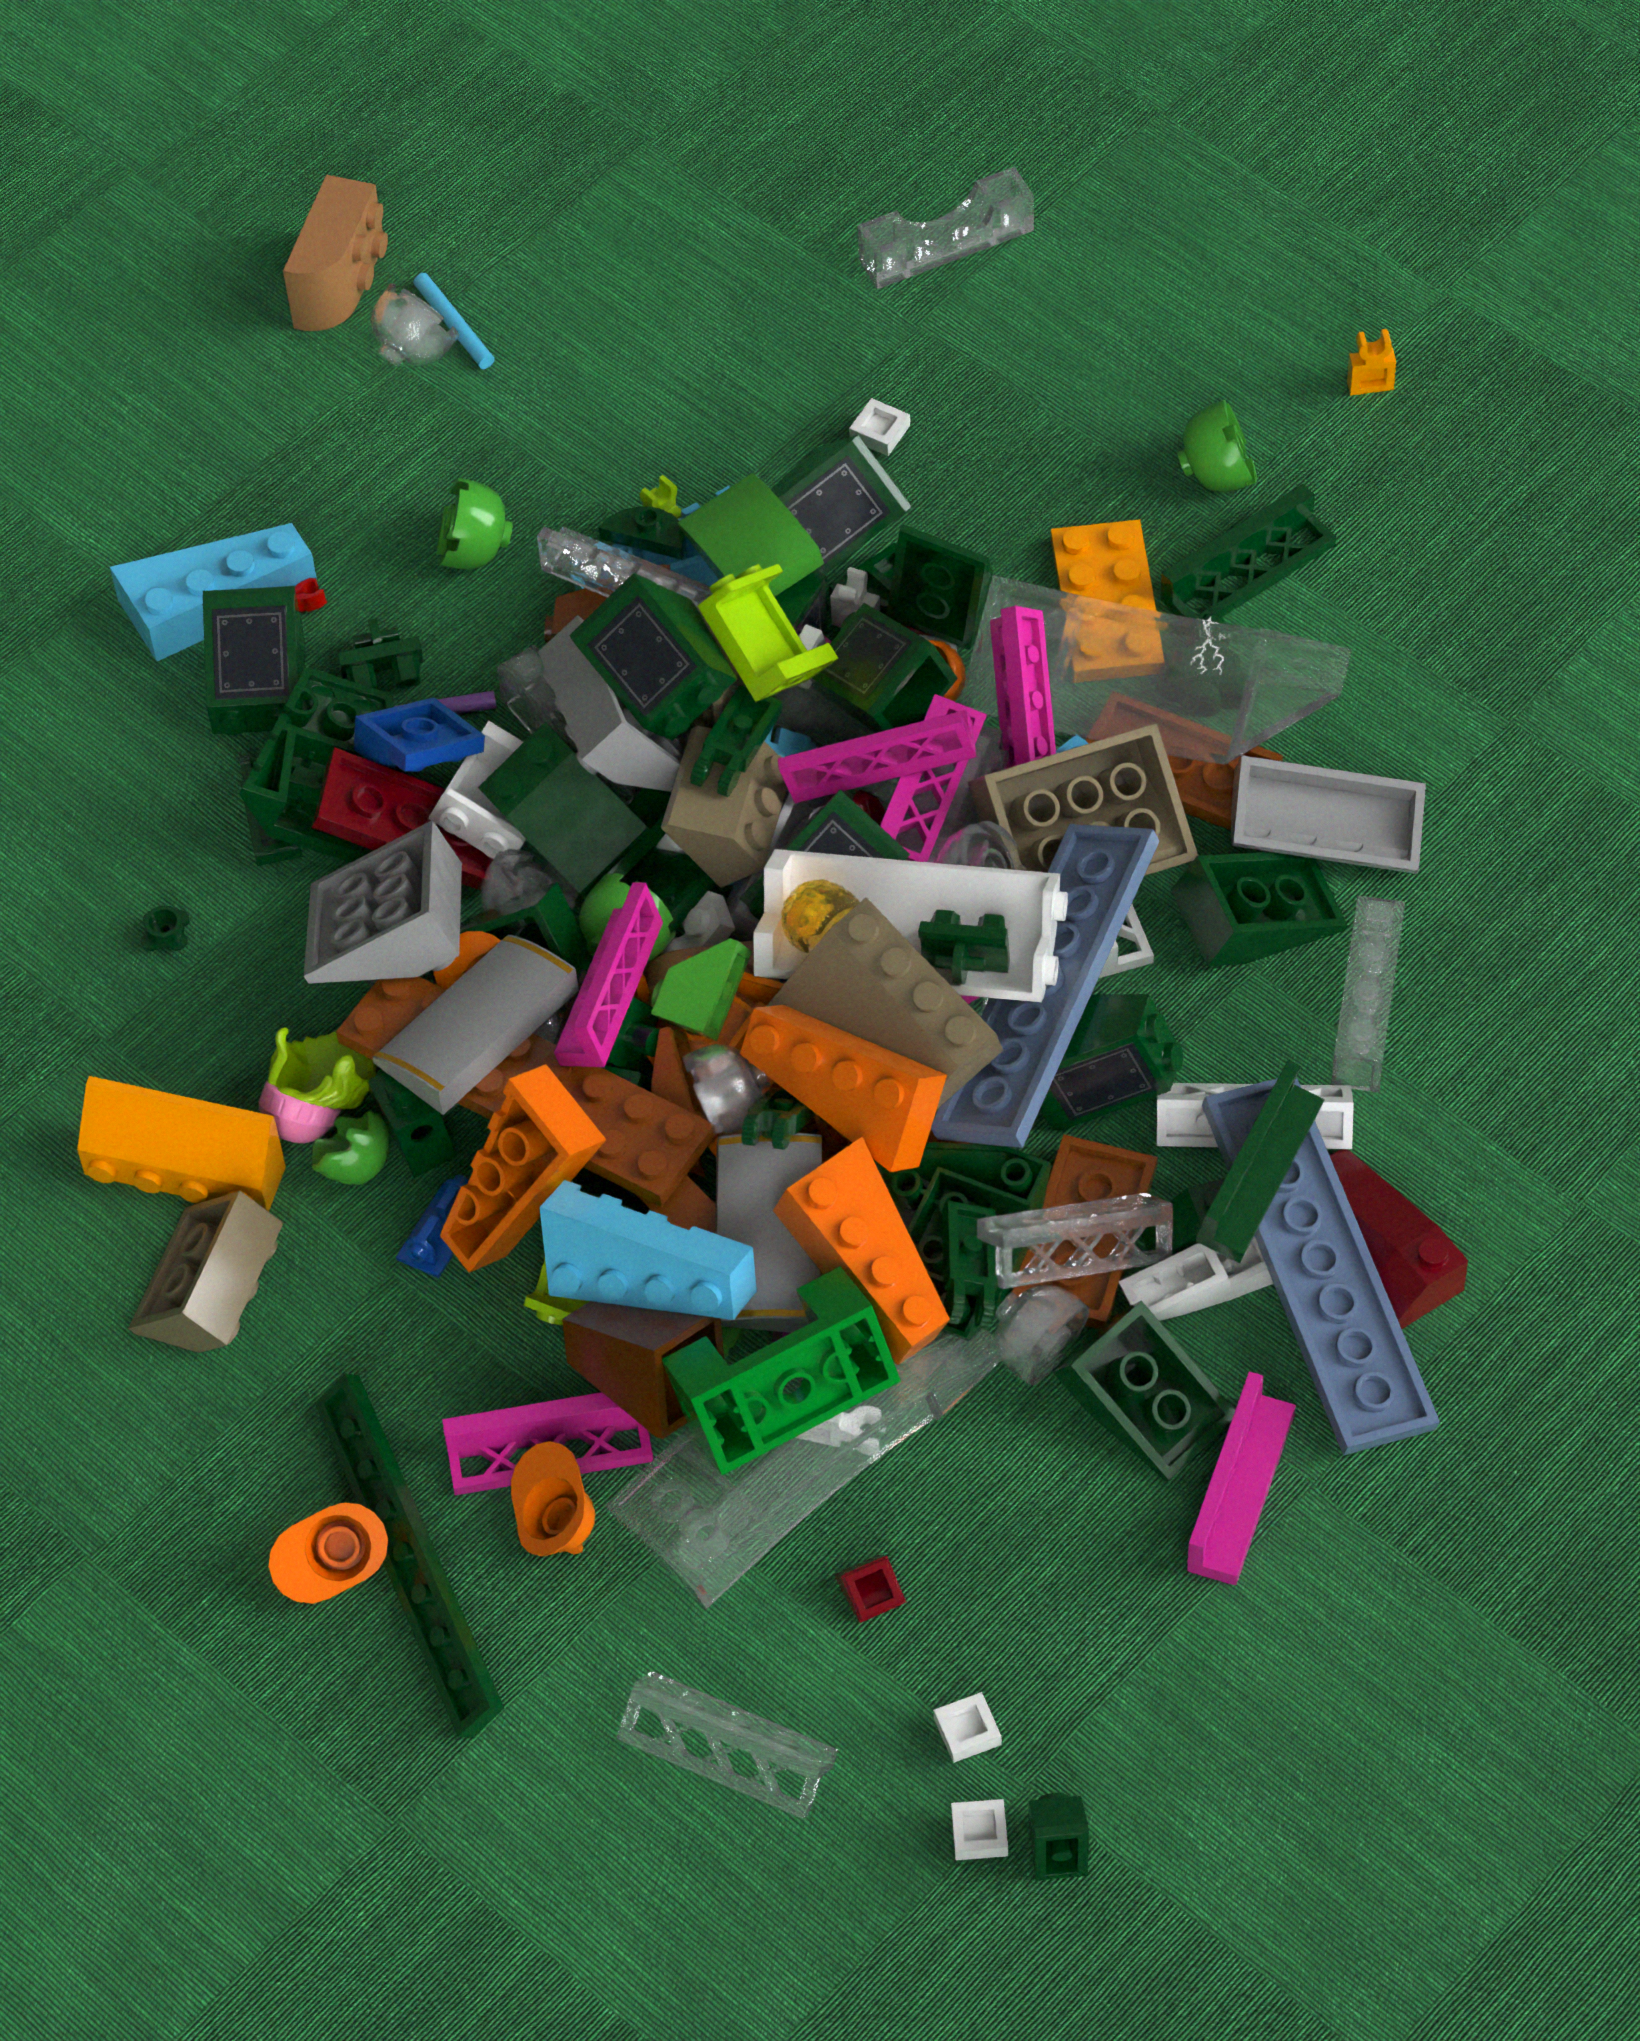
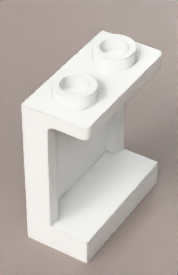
(467, 811)

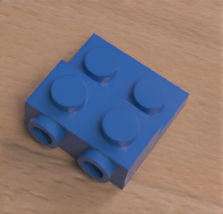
(415, 736)

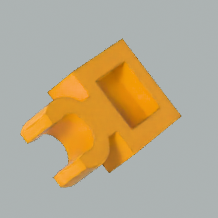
(1372, 366)

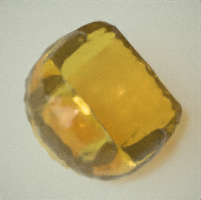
(813, 911)

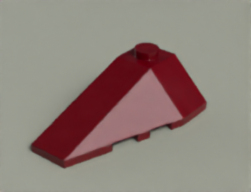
(1408, 1249)

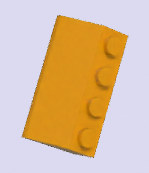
(177, 1144)

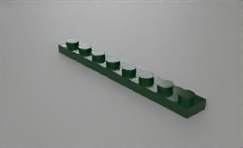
(410, 1557)

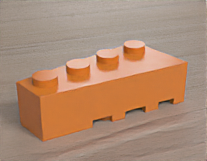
(848, 1082)
(530, 1151)
(850, 1221)

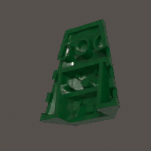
(292, 764)

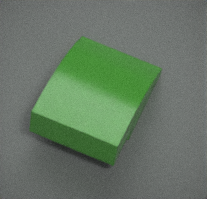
(751, 528)

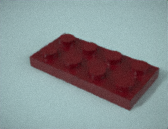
(379, 804)

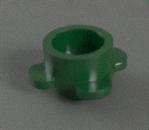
(165, 918)

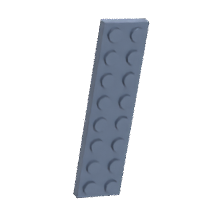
(1101, 876)
(1330, 1288)

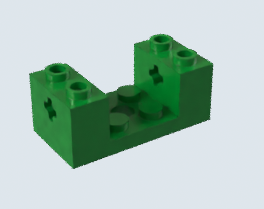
(742, 1406)

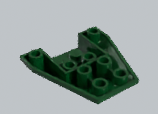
(969, 1175)

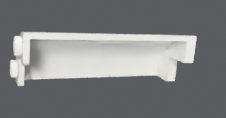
(911, 894)

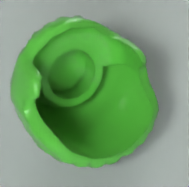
(355, 1151)

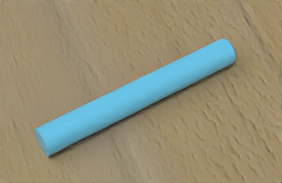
(452, 318)

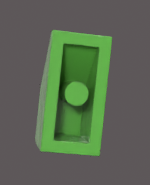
(701, 989)

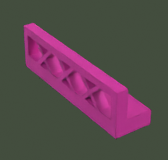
(1022, 684)
(878, 756)
(910, 785)
(610, 981)
(538, 1423)
(1239, 1484)

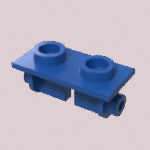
(424, 1246)

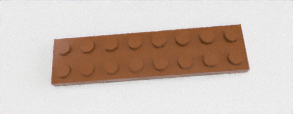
(647, 1137)

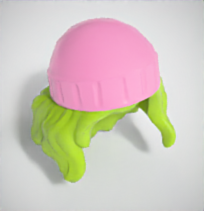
(312, 1085)

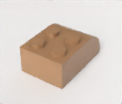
(335, 254)

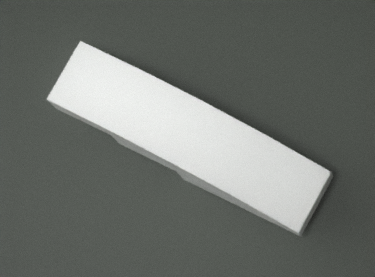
(1196, 1280)

